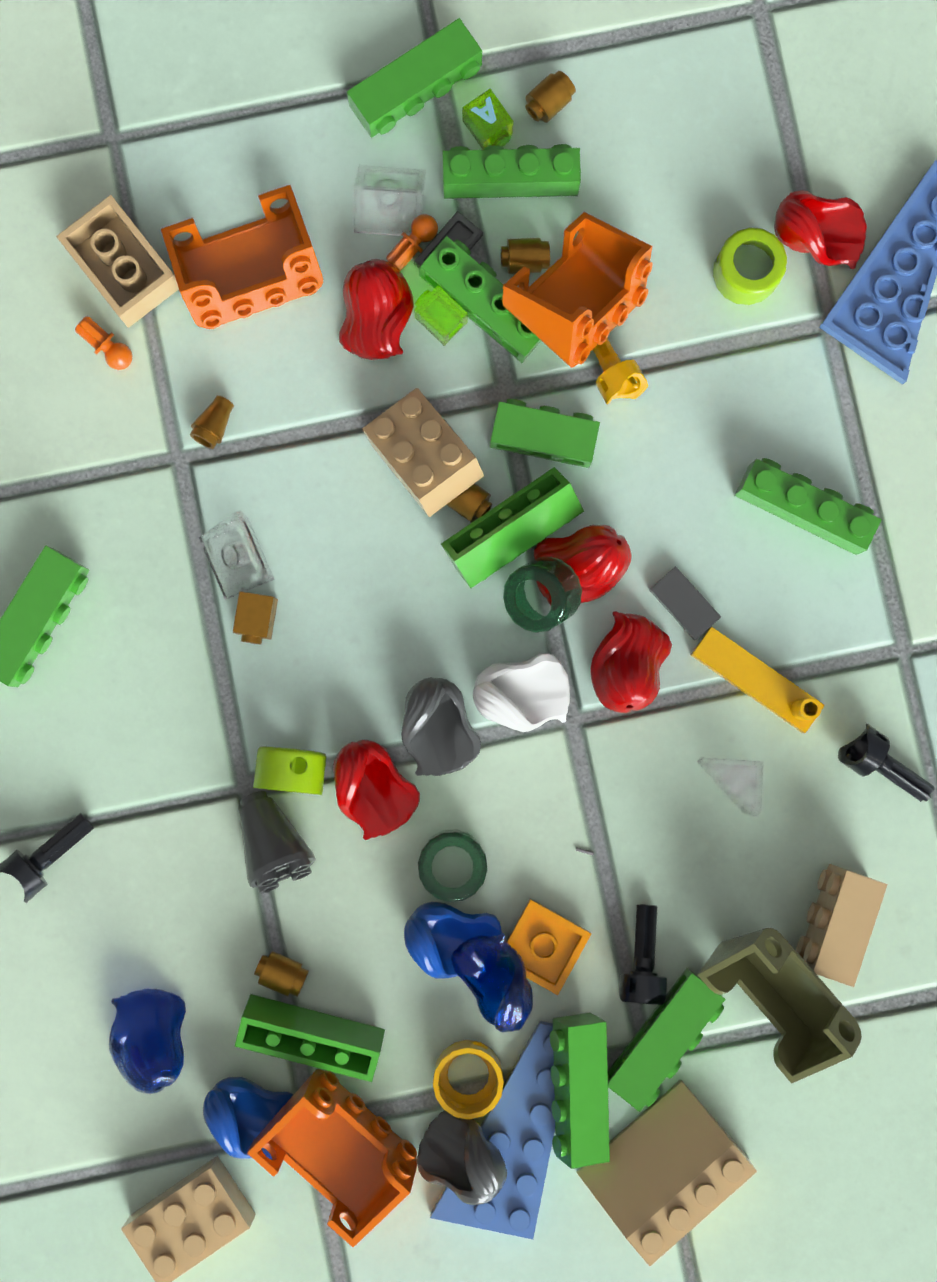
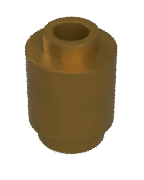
(549, 96)
(525, 252)
(471, 503)
(281, 974)

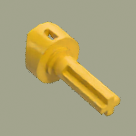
(618, 376)

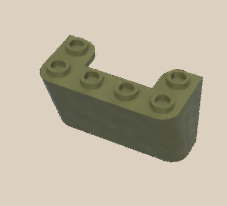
(793, 998)

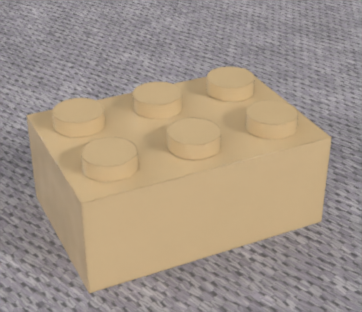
(119, 261)
(423, 452)
(841, 924)
(189, 1222)

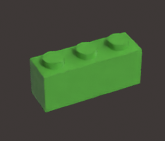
(544, 433)

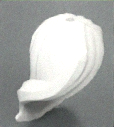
(523, 692)

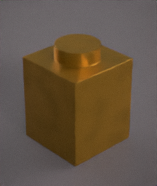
(255, 617)

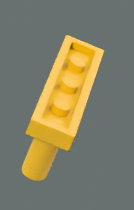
(757, 680)

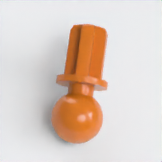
(423, 229)
(116, 354)

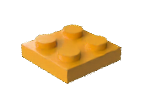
(547, 945)

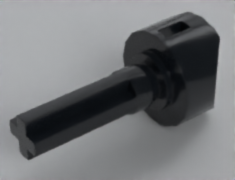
(870, 753)
(29, 869)
(642, 984)

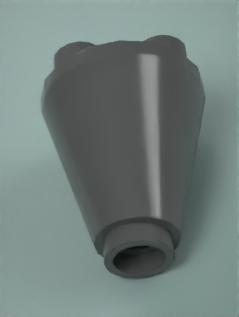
(271, 844)

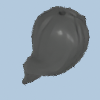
(438, 728)
(461, 1159)

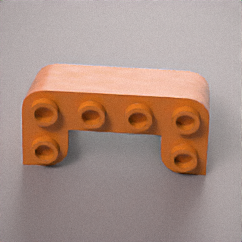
(245, 266)
(584, 290)
(340, 1152)

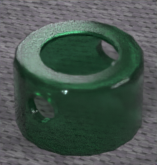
(563, 589)
(446, 839)

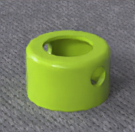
(738, 288)
(275, 773)

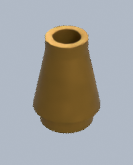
(211, 424)

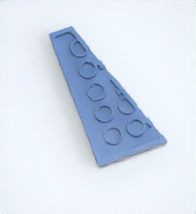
(892, 289)
(524, 1134)

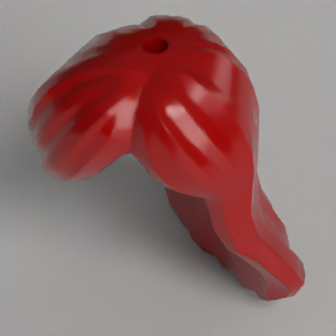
(823, 227)
(377, 310)
(595, 556)
(629, 663)
(372, 789)

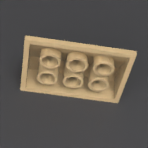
(667, 1172)

